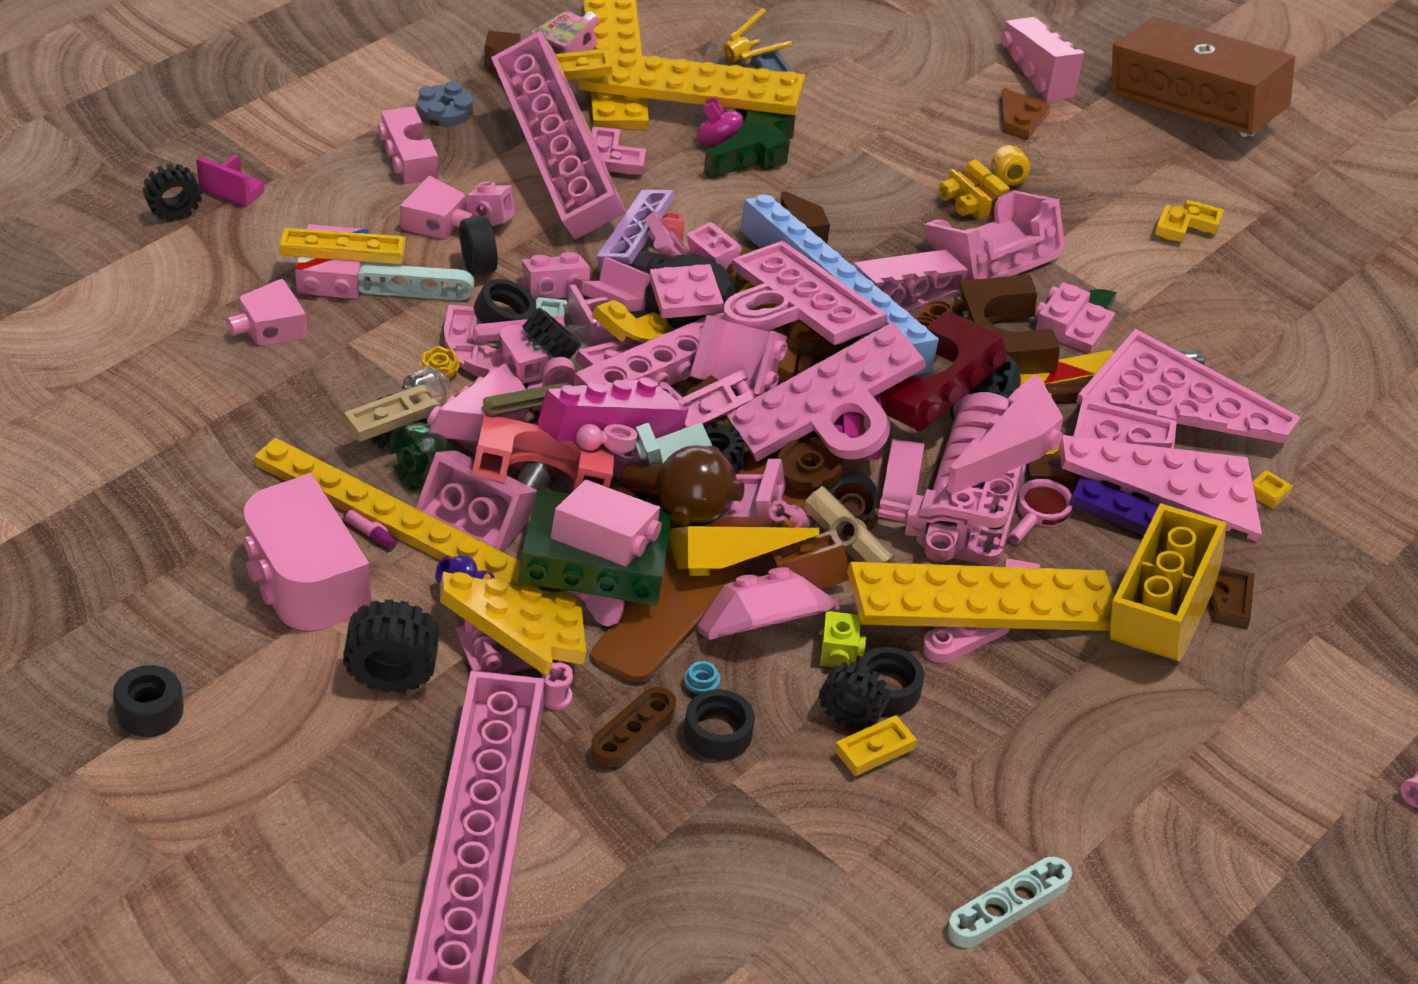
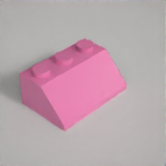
(473, 504)

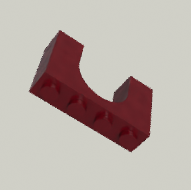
(974, 355)

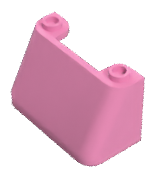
(1021, 237)

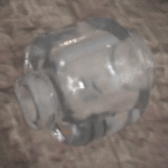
(432, 379)

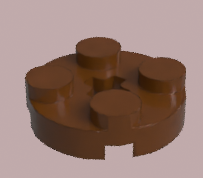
(810, 478)

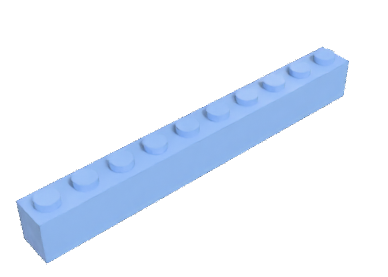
(768, 222)

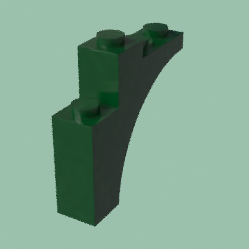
(759, 142)

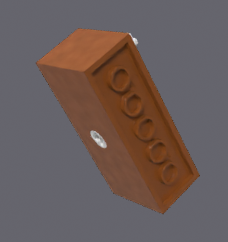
(1202, 75)

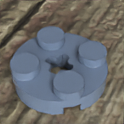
(445, 103)

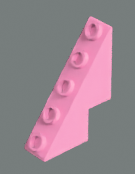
(462, 415)

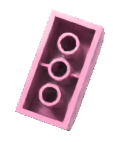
(304, 556)

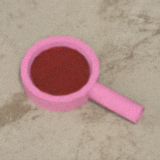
(1041, 504)

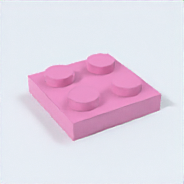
(686, 291)

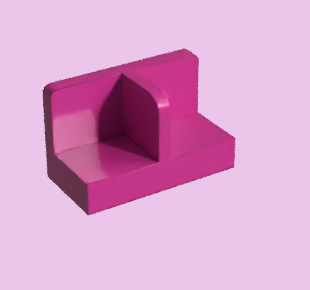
(228, 180)

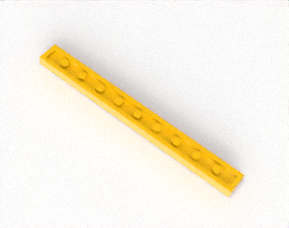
(398, 517)

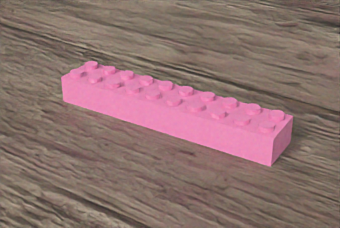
(479, 832)

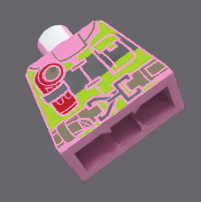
(570, 32)

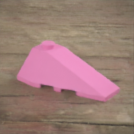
(1012, 440)

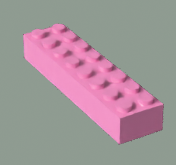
(558, 136)

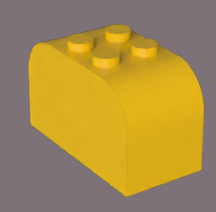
(1168, 583)

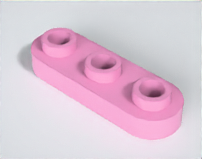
(957, 641)

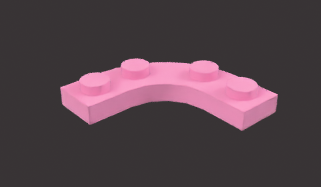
(458, 336)

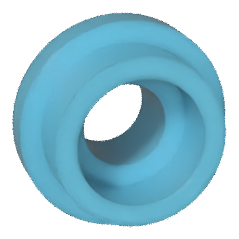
(702, 677)

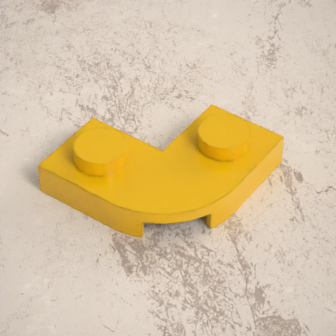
(1177, 219)
(623, 324)

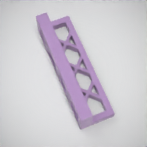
(632, 230)

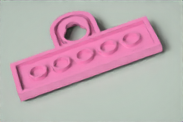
(802, 293)
(827, 391)

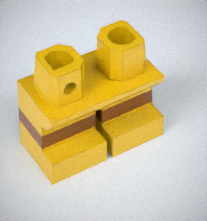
(973, 190)

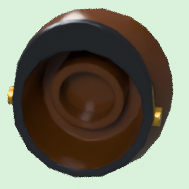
(859, 497)

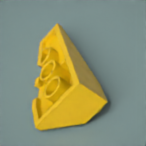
(720, 547)

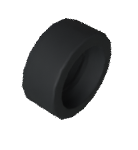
(478, 245)
(507, 293)
(902, 663)
(714, 745)

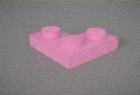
(616, 157)

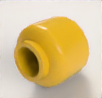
(1010, 165)

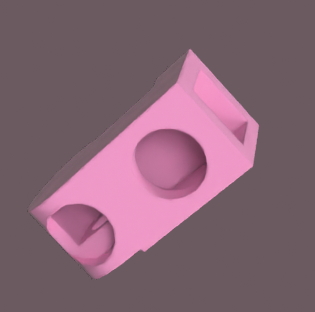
(520, 354)

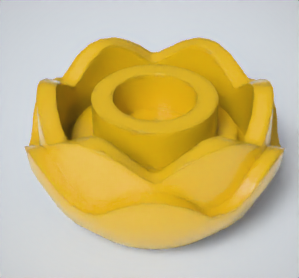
(442, 359)

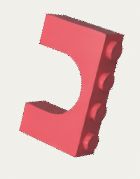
(512, 441)

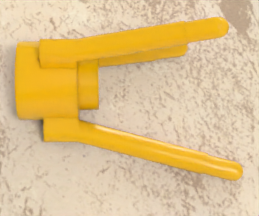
(740, 47)

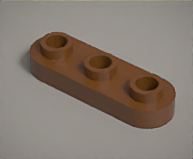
(636, 716)

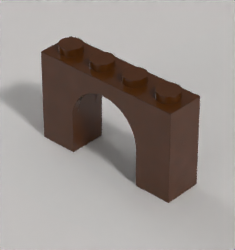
(1009, 298)

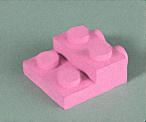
(1073, 317)

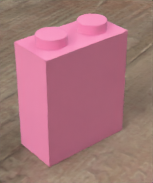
(606, 523)

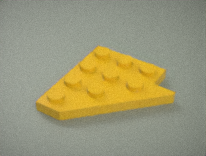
(521, 618)

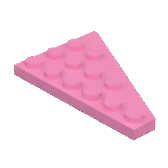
(1173, 386)

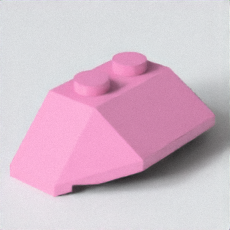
(763, 602)

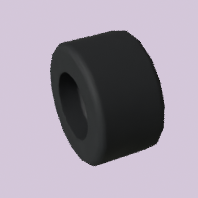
(143, 684)

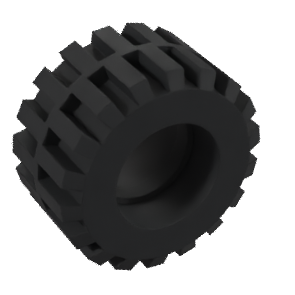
(391, 646)

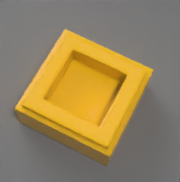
(1270, 489)

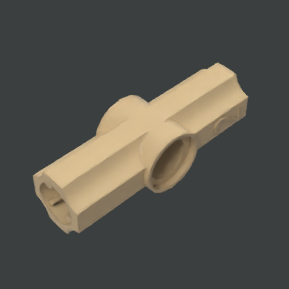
(833, 515)

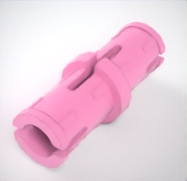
(791, 516)

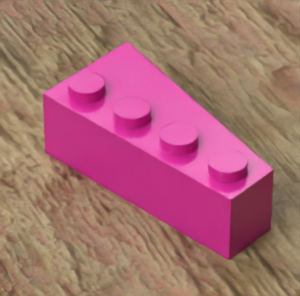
(605, 404)

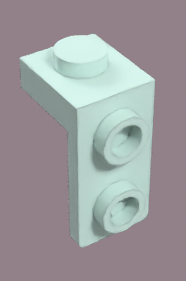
(660, 449)

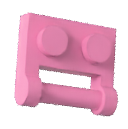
(664, 238)

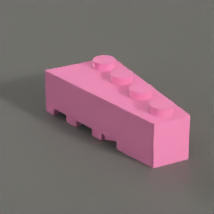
(1043, 57)
(915, 277)

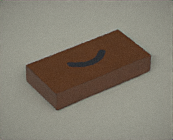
(1050, 468)

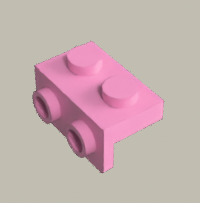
(553, 275)

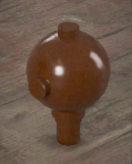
(691, 484)

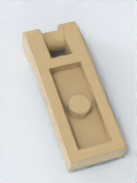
(390, 412)

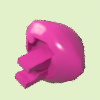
(720, 123)

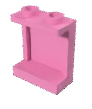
(758, 496)

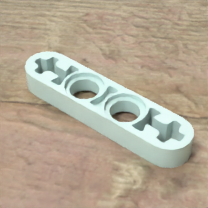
(414, 285)
(1013, 905)

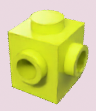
(838, 645)

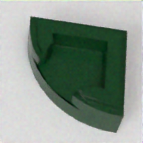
(1102, 297)

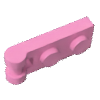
(717, 399)

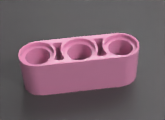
(903, 471)

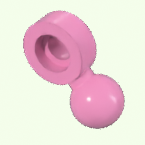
(616, 437)

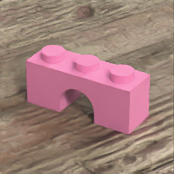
(411, 155)

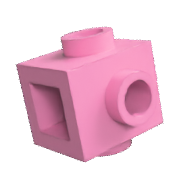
(492, 201)

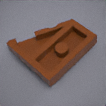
(1021, 113)

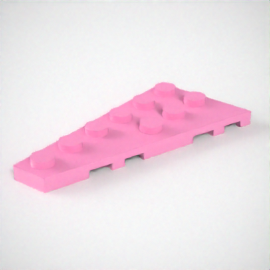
(1184, 479)

